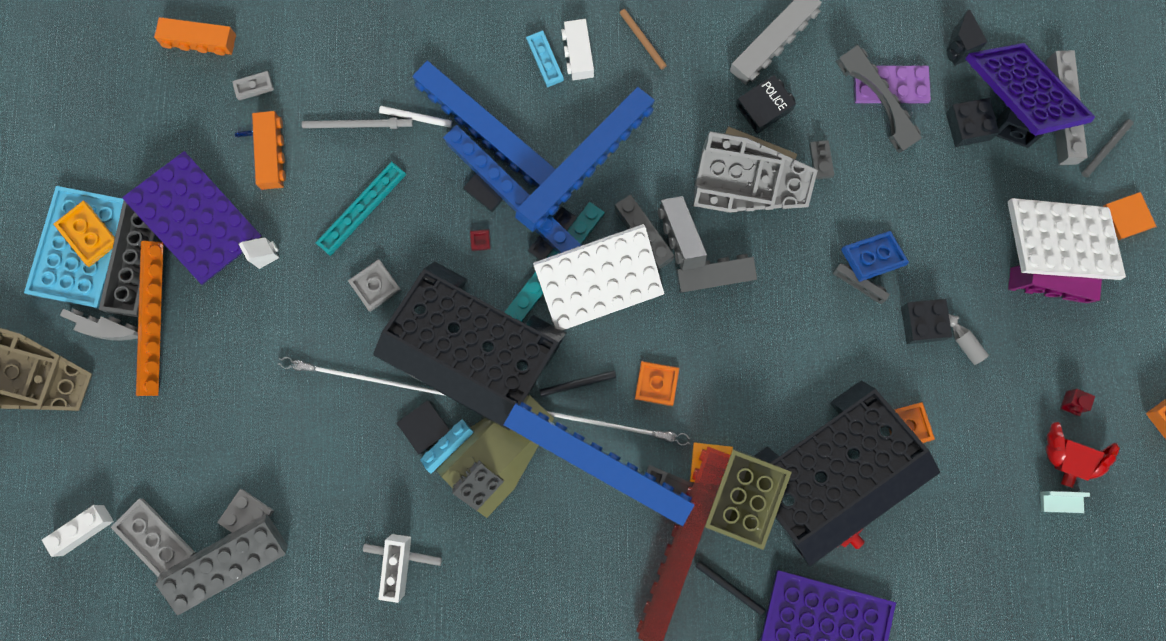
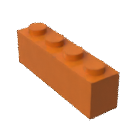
(195, 36)
(268, 150)

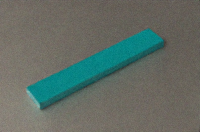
(360, 208)

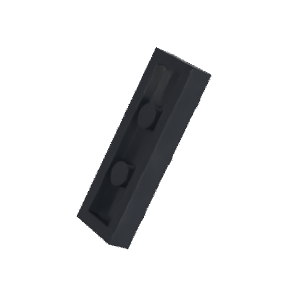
(540, 248)

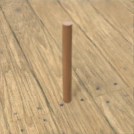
(642, 38)

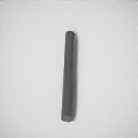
(1107, 148)

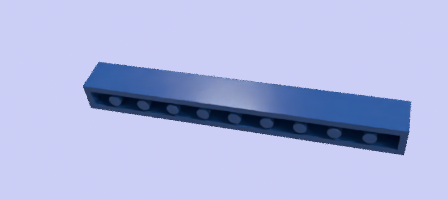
(482, 124)
(584, 159)
(505, 186)
(599, 464)

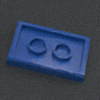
(874, 256)

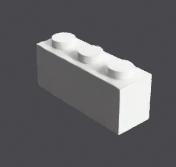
(578, 49)
(77, 530)
(394, 568)

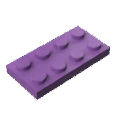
(908, 83)

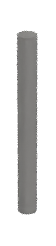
(412, 556)

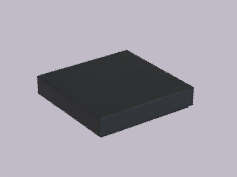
(482, 192)
(423, 427)

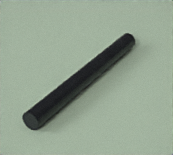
(577, 383)
(730, 588)

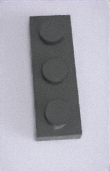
(873, 291)

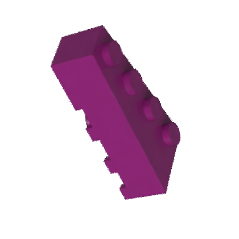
(1070, 288)

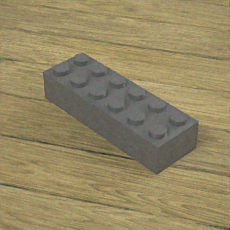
(122, 280)
(221, 564)

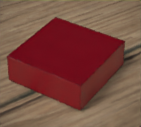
(480, 240)

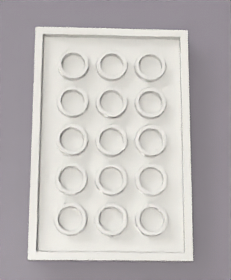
(1065, 239)
(599, 277)

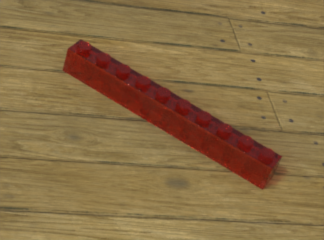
(684, 546)

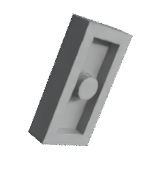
(253, 85)

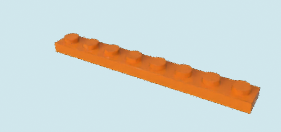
(149, 318)

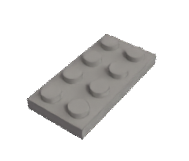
(151, 537)

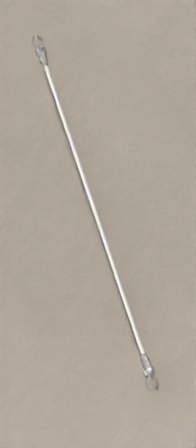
(300, 365)

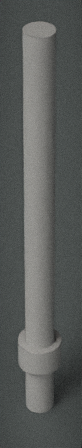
(393, 123)

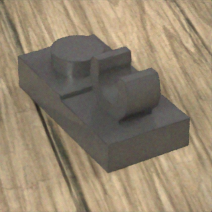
(821, 159)

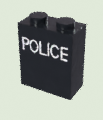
(765, 104)

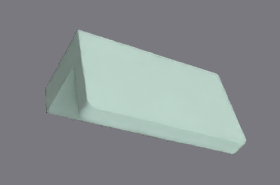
(1063, 501)

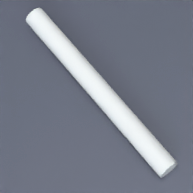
(415, 116)

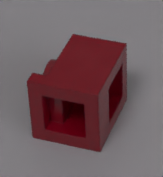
(1077, 401)

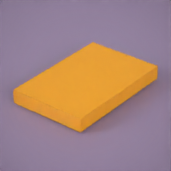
(85, 233)

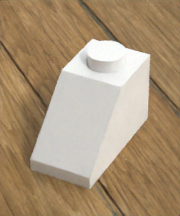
(259, 251)

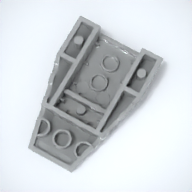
(749, 176)

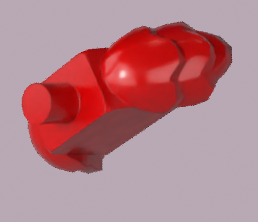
(1076, 458)

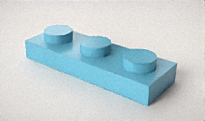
(545, 59)
(446, 446)

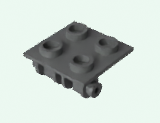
(477, 485)

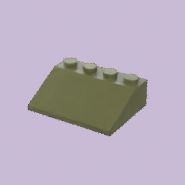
(748, 499)

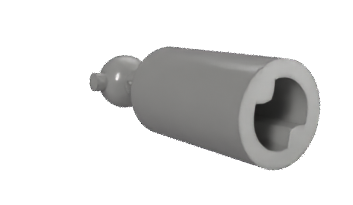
(967, 341)

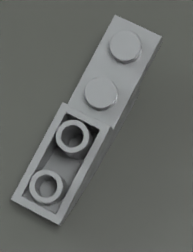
(101, 328)

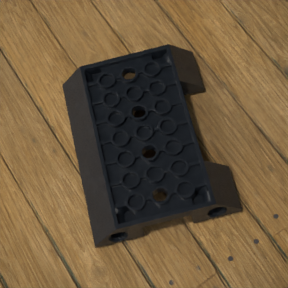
(455, 361)
(855, 488)

